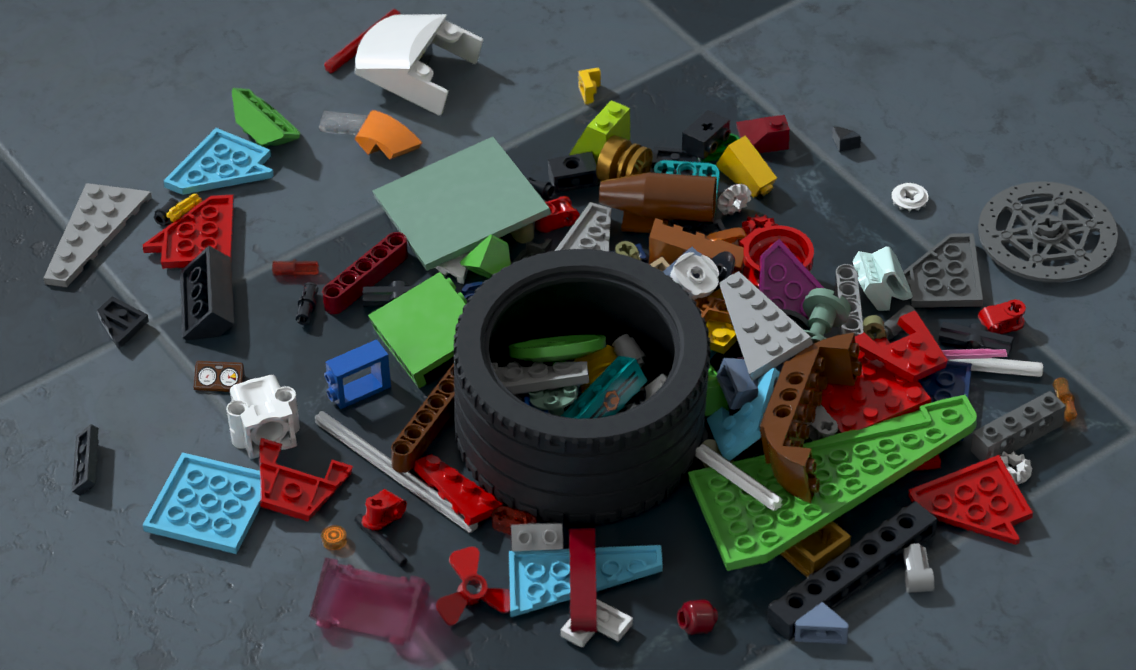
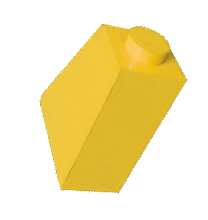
(746, 167)

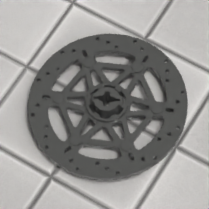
(1047, 231)

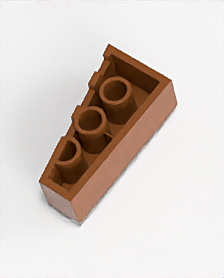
(673, 242)

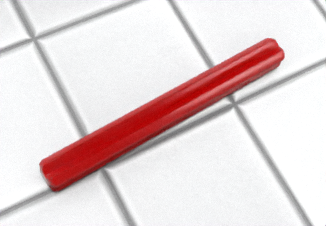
(351, 49)

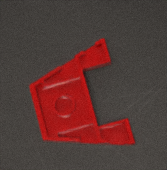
(910, 356)
(292, 490)

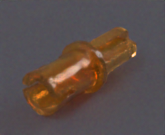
(1063, 393)

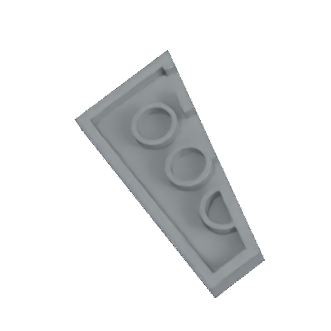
(541, 376)

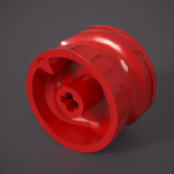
(764, 238)

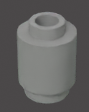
(628, 347)

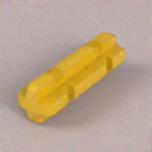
(183, 207)

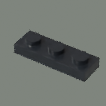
(85, 460)

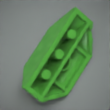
(261, 119)

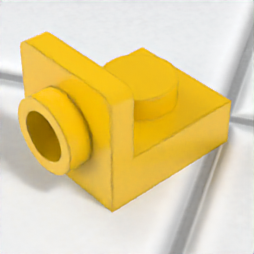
(588, 84)

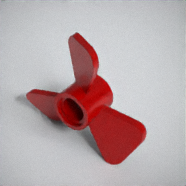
(466, 565)

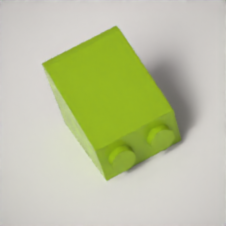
(609, 122)

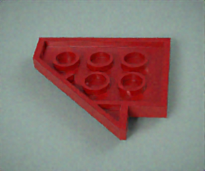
(201, 227)
(977, 500)

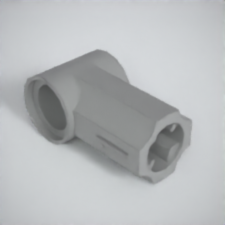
(917, 574)

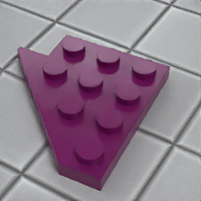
(785, 278)

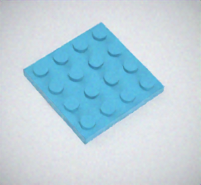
(206, 503)

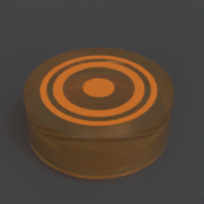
(334, 537)

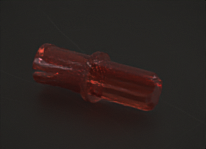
(295, 267)

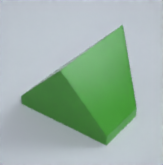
(488, 257)

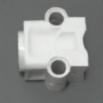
(264, 411)

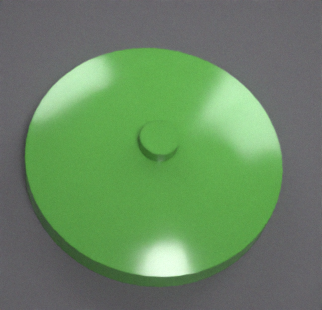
(557, 348)

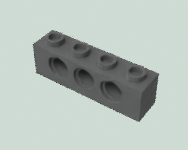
(1018, 427)

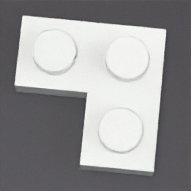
(609, 622)

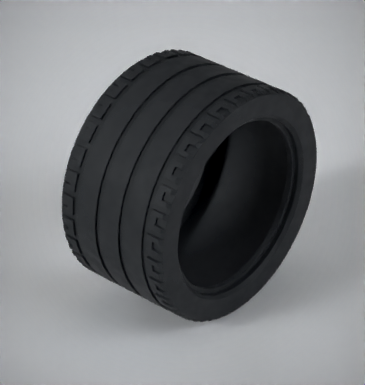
(573, 466)

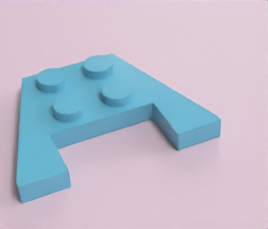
(742, 429)

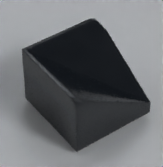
(846, 139)

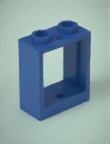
(351, 362)

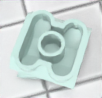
(881, 277)

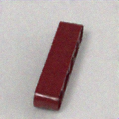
(365, 272)
(583, 580)

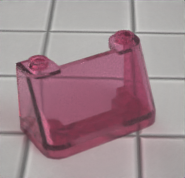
(368, 602)

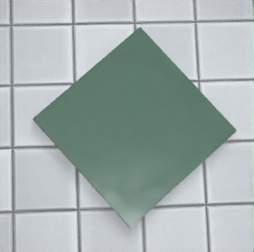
(460, 202)

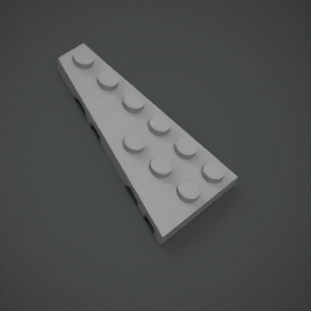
(94, 223)
(589, 230)
(761, 327)

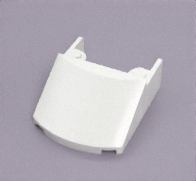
(393, 50)

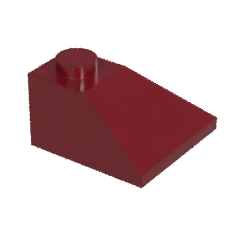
(766, 133)

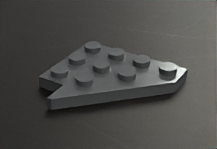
(946, 275)

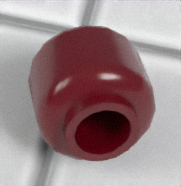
(697, 617)

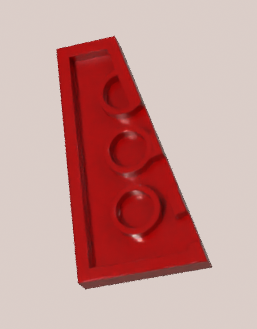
(463, 493)

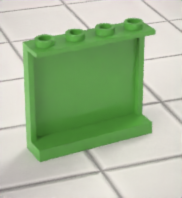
(421, 326)

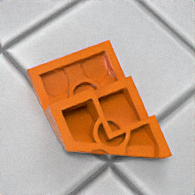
(386, 134)

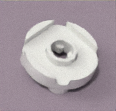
(704, 267)

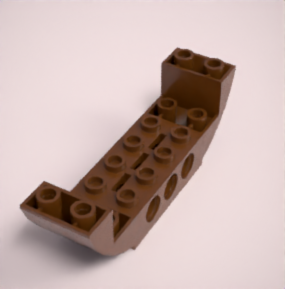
(794, 409)

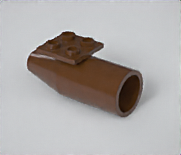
(660, 197)

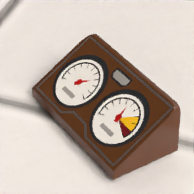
(217, 375)

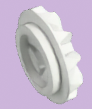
(912, 191)
(726, 200)
(1023, 466)

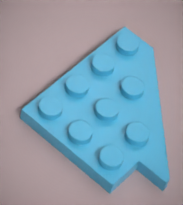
(219, 163)

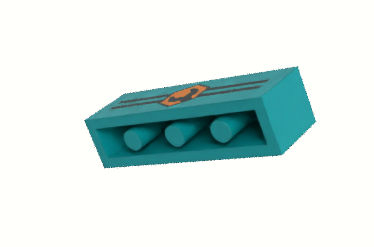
(609, 391)

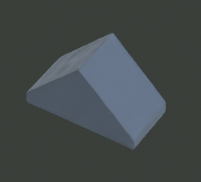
(821, 626)

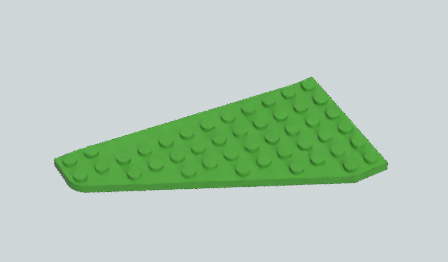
(849, 471)

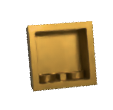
(818, 548)

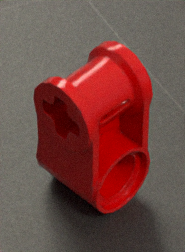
(558, 215)
(1001, 318)
(383, 509)

